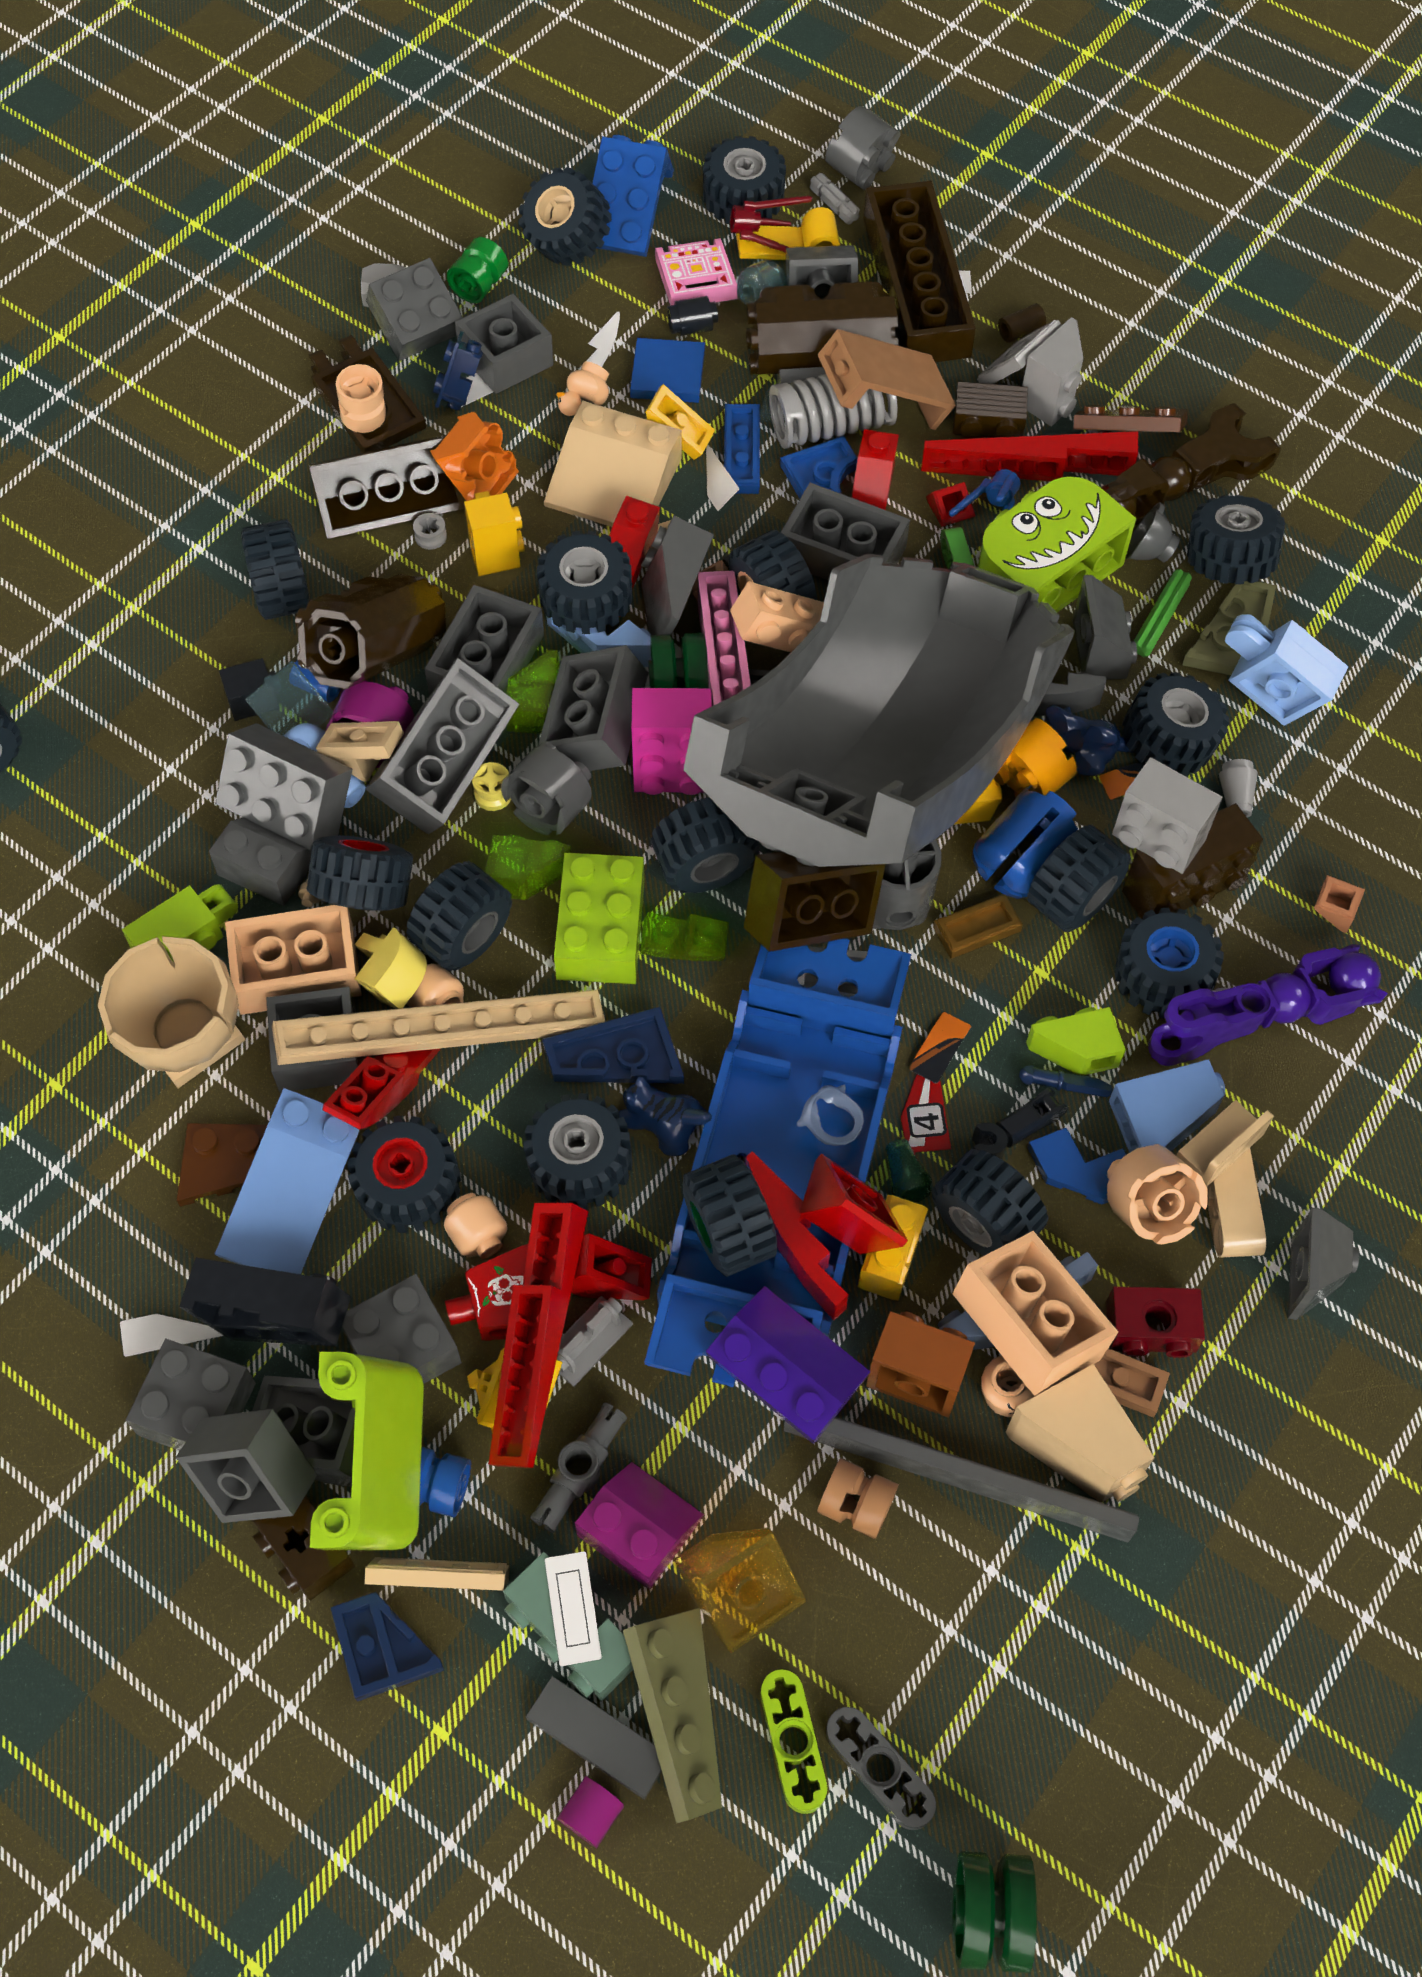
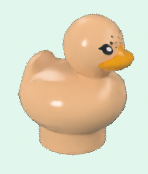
(584, 384)

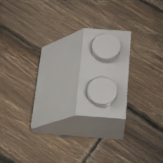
(1054, 374)

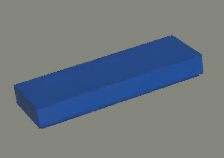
(743, 446)

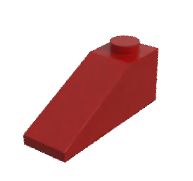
(635, 531)

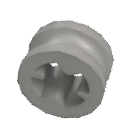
(426, 522)

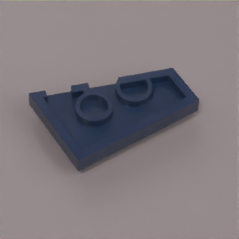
(616, 1052)

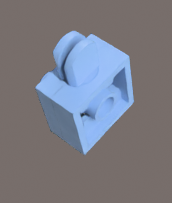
(1283, 668)

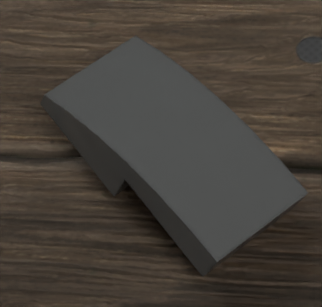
(1079, 693)

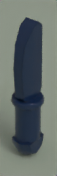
(1066, 1081)

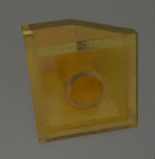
(740, 1583)

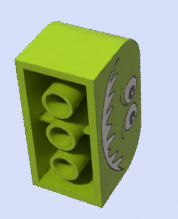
(1058, 538)

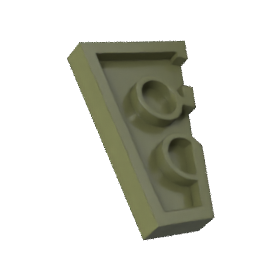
(1210, 650)

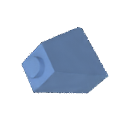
(1166, 1104)

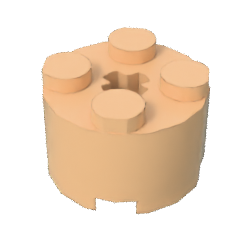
(1156, 1193)

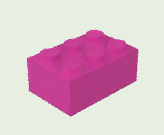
(661, 737)

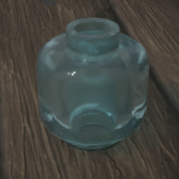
(758, 277)

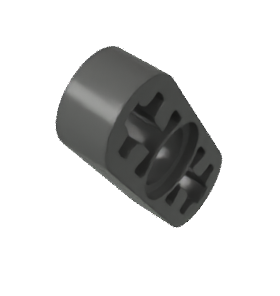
(912, 1788)

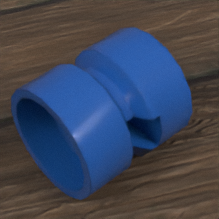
(443, 1481)

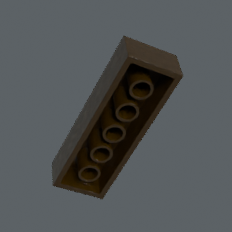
(919, 270)

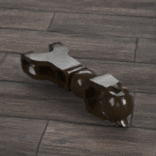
(1195, 464)

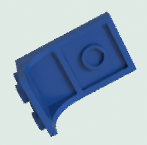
(631, 181)

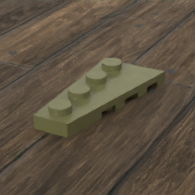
(677, 1704)

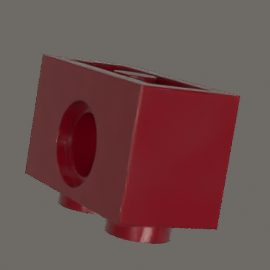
(1175, 1307)

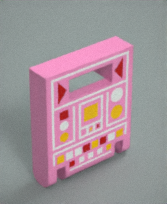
(693, 265)

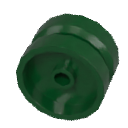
(681, 672)
(995, 1912)

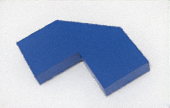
(1064, 1166)

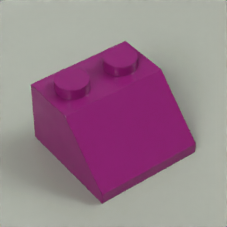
(637, 1524)

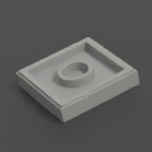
(1017, 355)

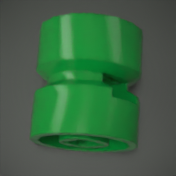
(477, 270)

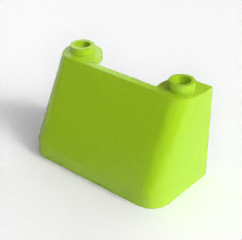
(385, 1454)

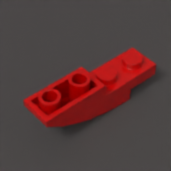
(377, 1087)

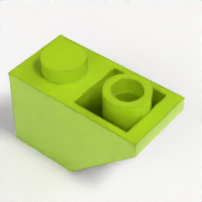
(1079, 1042)

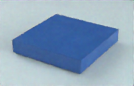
(667, 363)

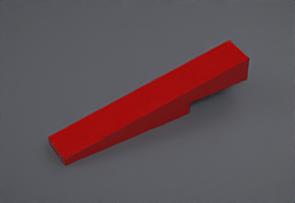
(1033, 456)
(535, 1332)

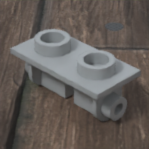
(591, 1338)

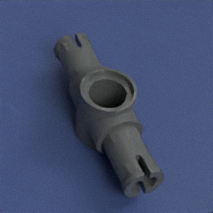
(567, 1486)

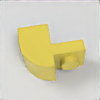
(392, 969)

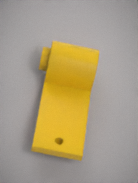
(816, 230)

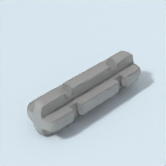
(834, 198)

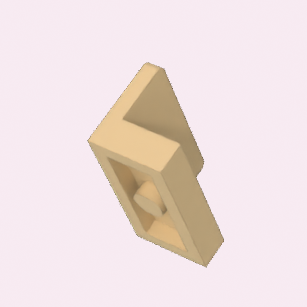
(1223, 1141)

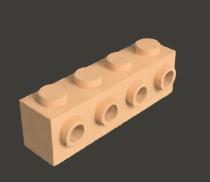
(774, 616)

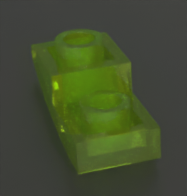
(689, 939)

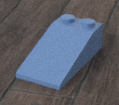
(288, 1186)

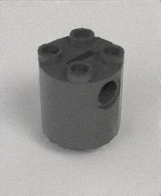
(908, 889)

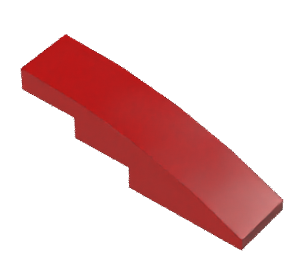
(795, 1242)

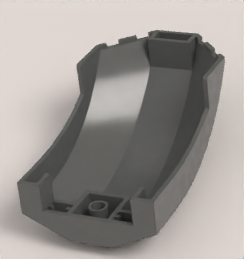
(881, 713)

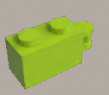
(185, 917)

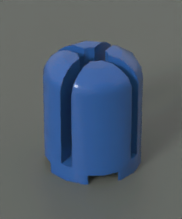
(1042, 816)

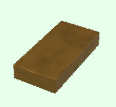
(977, 926)

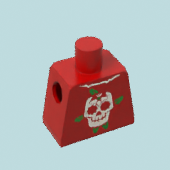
(490, 1294)

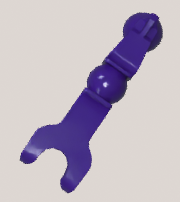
(1283, 998)

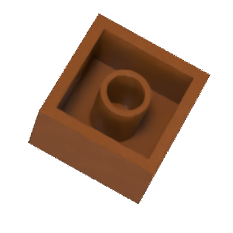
(920, 1363)

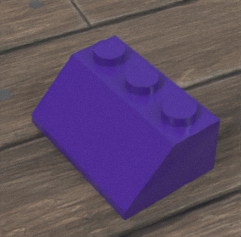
(787, 1363)

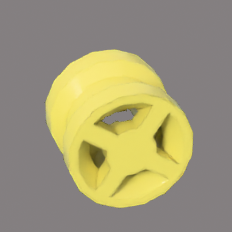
(484, 783)

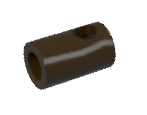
(1021, 322)

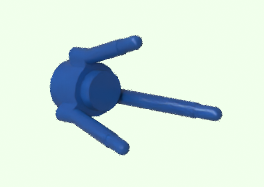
(999, 491)

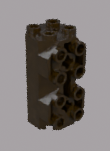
(796, 324)
(368, 628)

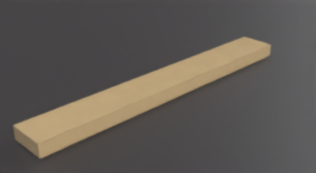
(434, 1026)

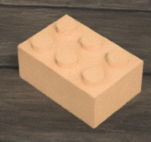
(291, 955)
(1034, 1312)

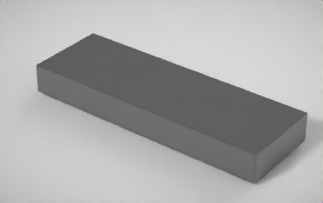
(596, 1737)

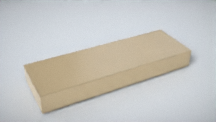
(437, 1573)

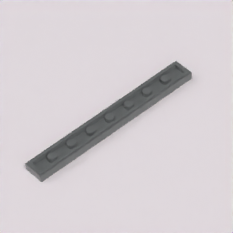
(978, 1478)

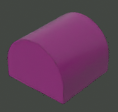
(590, 1811)

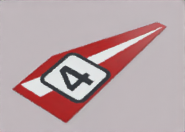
(925, 1117)

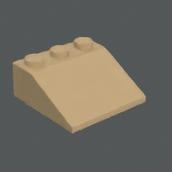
(609, 459)

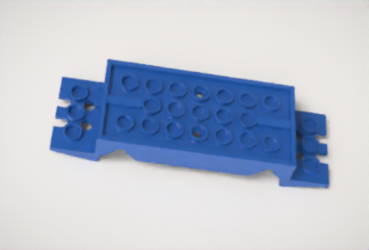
(780, 1054)

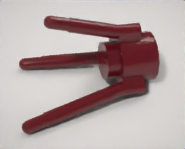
(747, 220)

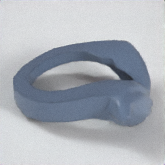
(835, 1096)

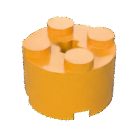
(1037, 761)

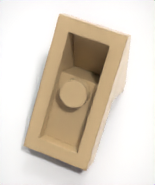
(360, 744)

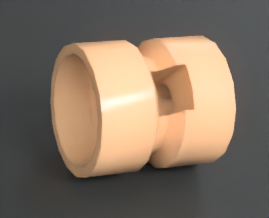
(361, 398)

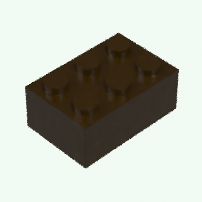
(1217, 866)
(810, 904)

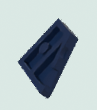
(380, 1647)

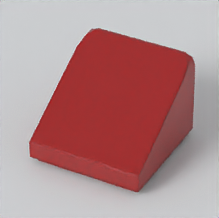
(947, 498)

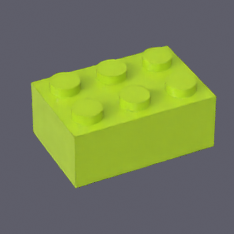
(599, 918)

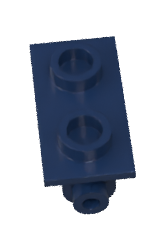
(461, 358)

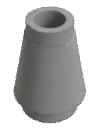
(1239, 784)

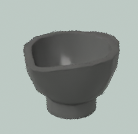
(1153, 537)

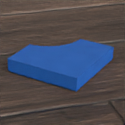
(820, 464)

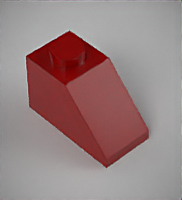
(875, 467)
(611, 1271)

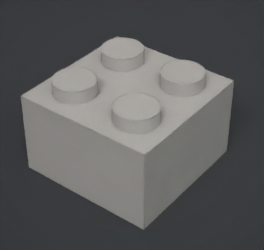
(1166, 815)

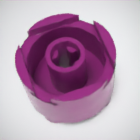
(372, 704)

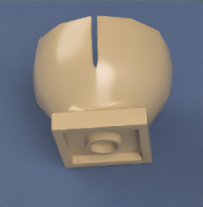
(170, 1012)

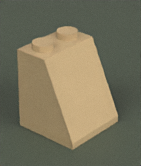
(1083, 1436)

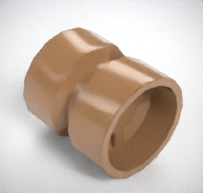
(874, 1502)

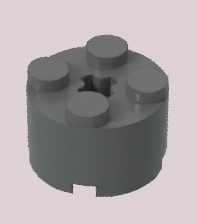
(862, 147)
(547, 789)

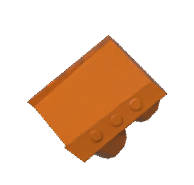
(474, 457)

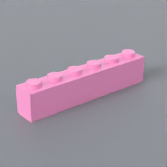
(724, 646)

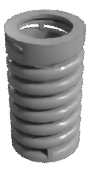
(817, 413)

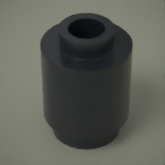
(692, 316)

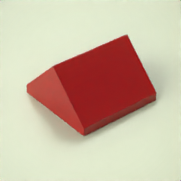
(850, 1209)

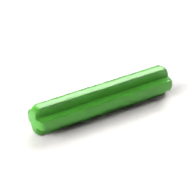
(1162, 612)

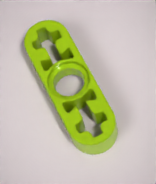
(814, 1773)

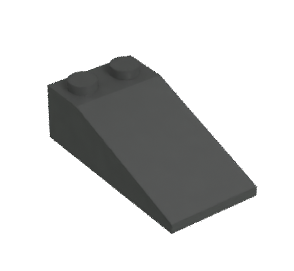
(443, 747)

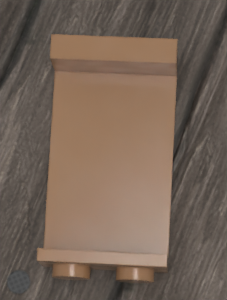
(864, 363)

